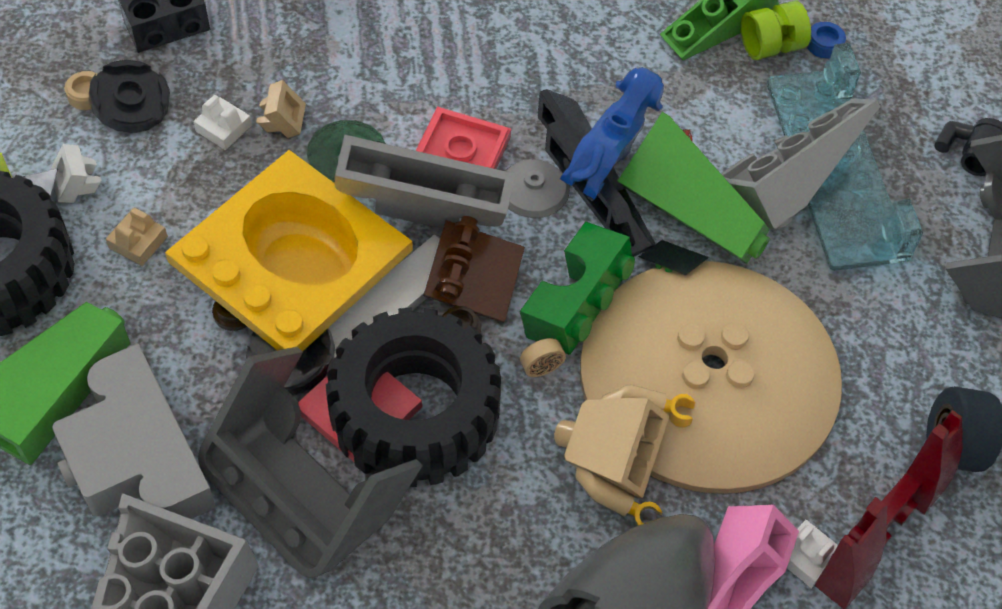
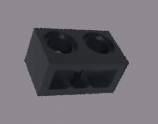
(163, 21)

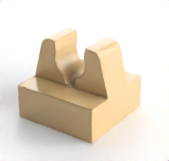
(282, 110)
(136, 237)

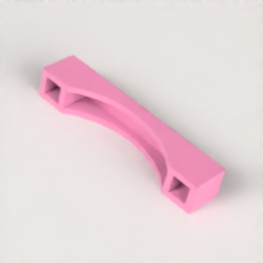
(750, 554)

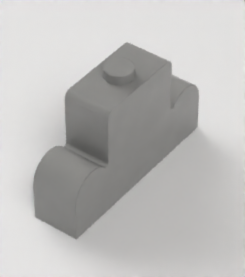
(421, 184)
(130, 443)

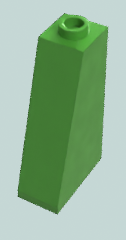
(689, 188)
(50, 377)

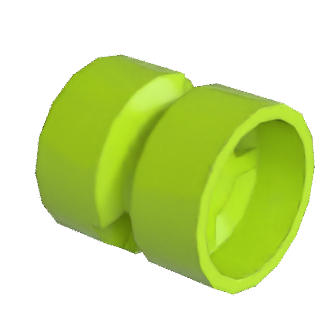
(775, 30)

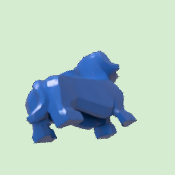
(615, 130)

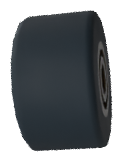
(980, 424)

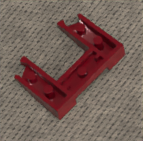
(923, 483)

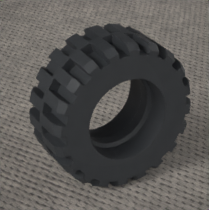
(42, 258)
(409, 345)

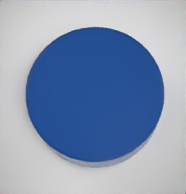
(824, 37)

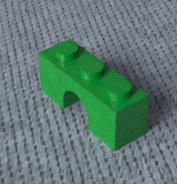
(566, 313)

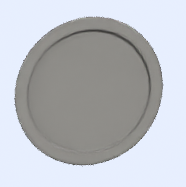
(537, 189)

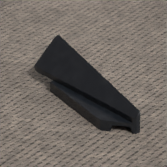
(613, 205)

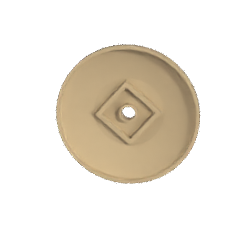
(752, 416)

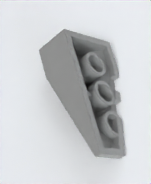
(792, 174)

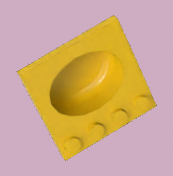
(289, 253)

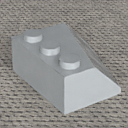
(172, 562)

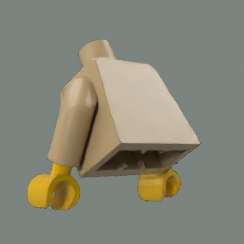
(618, 443)

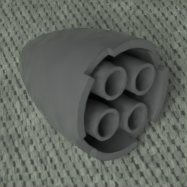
(647, 567)

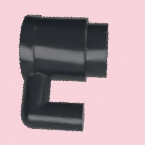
(982, 129)

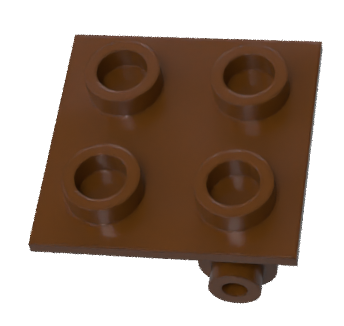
(474, 269)

